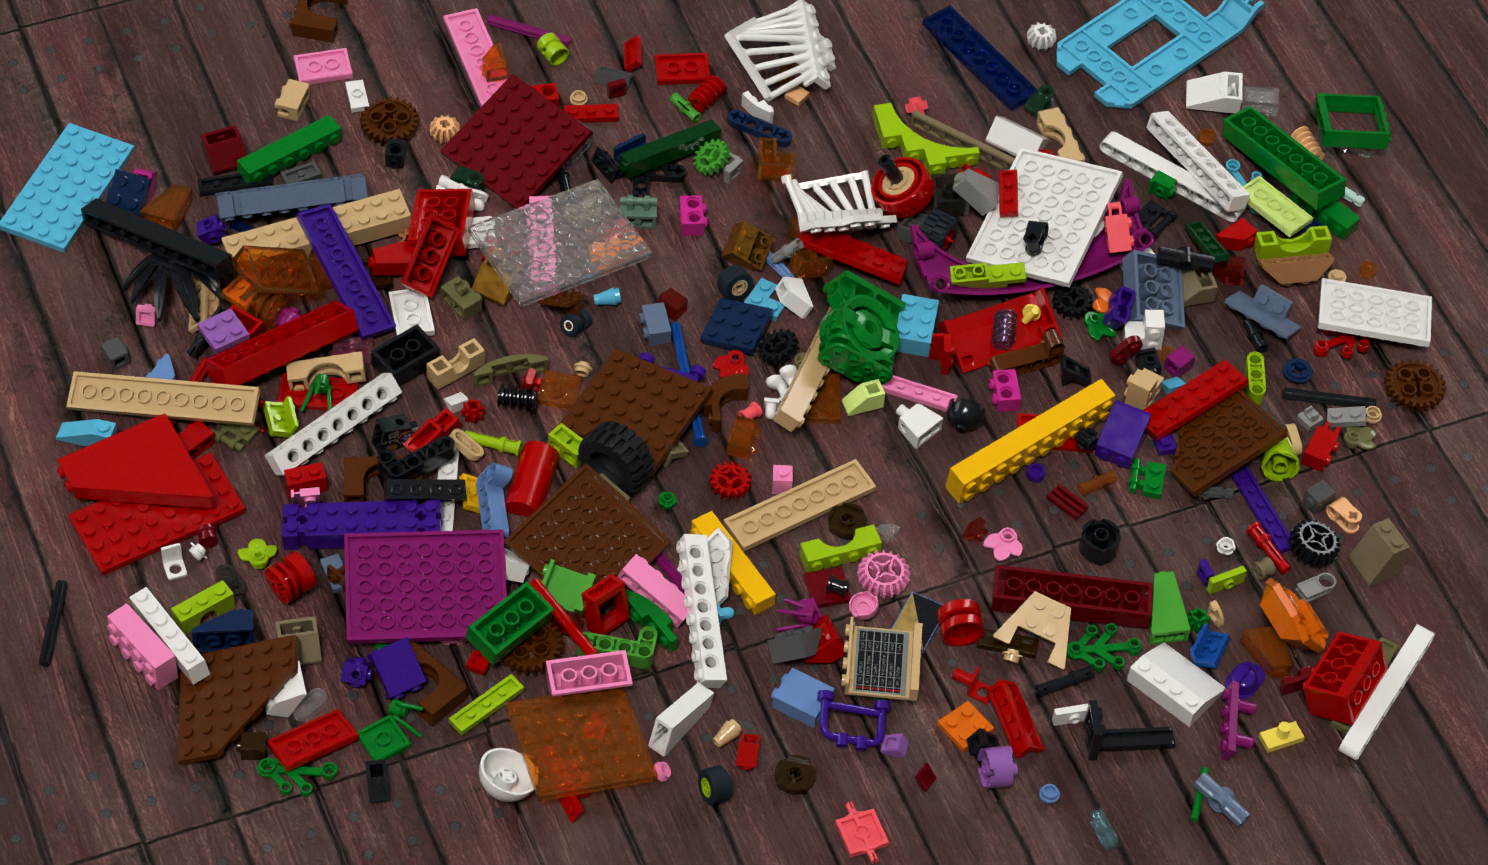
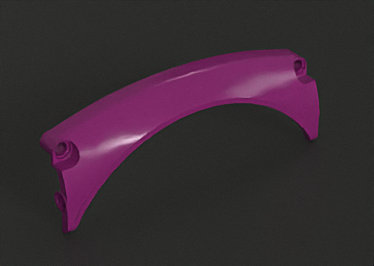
(935, 263)

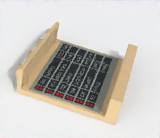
(882, 662)

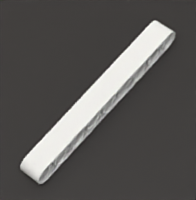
(1149, 163)
(1386, 692)

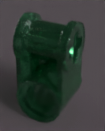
(1040, 100)
(468, 178)

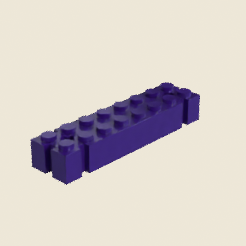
(326, 523)

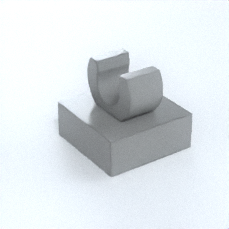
(1310, 418)

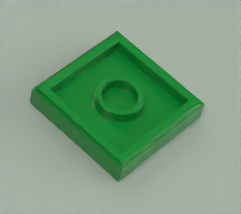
(383, 739)

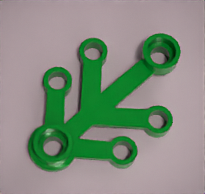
(1101, 649)
(295, 774)

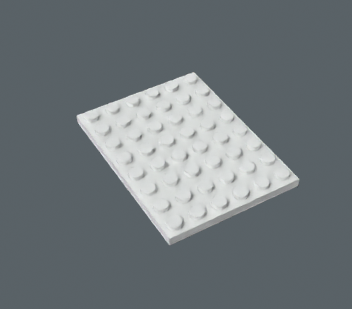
(1055, 191)

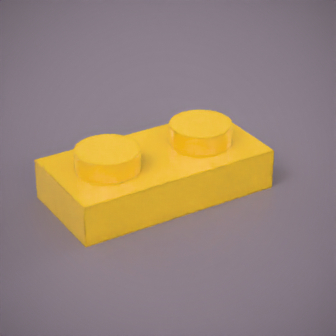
(471, 501)

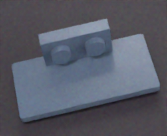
(1266, 308)

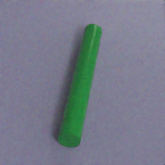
(1198, 800)

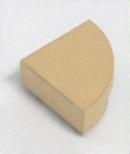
(1215, 612)

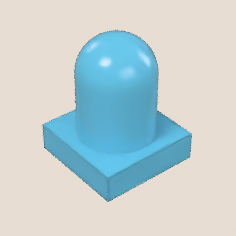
(724, 613)

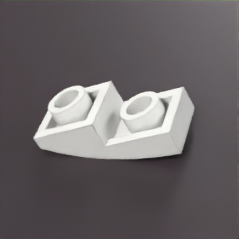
(757, 109)

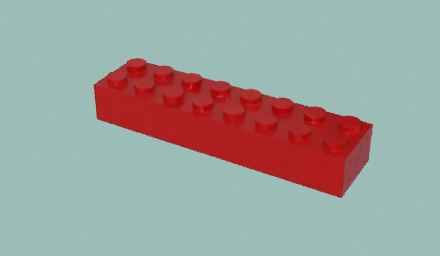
(282, 344)

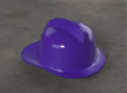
(1249, 676)

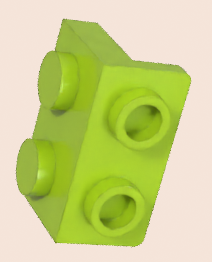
(281, 417)

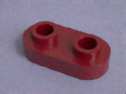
(1125, 349)

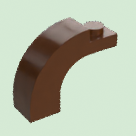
(724, 390)

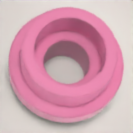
(663, 771)

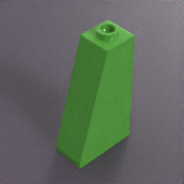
(1168, 613)

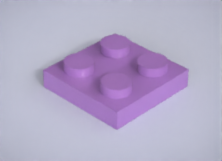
(223, 331)

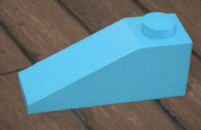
(86, 431)

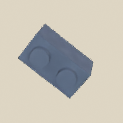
(655, 323)

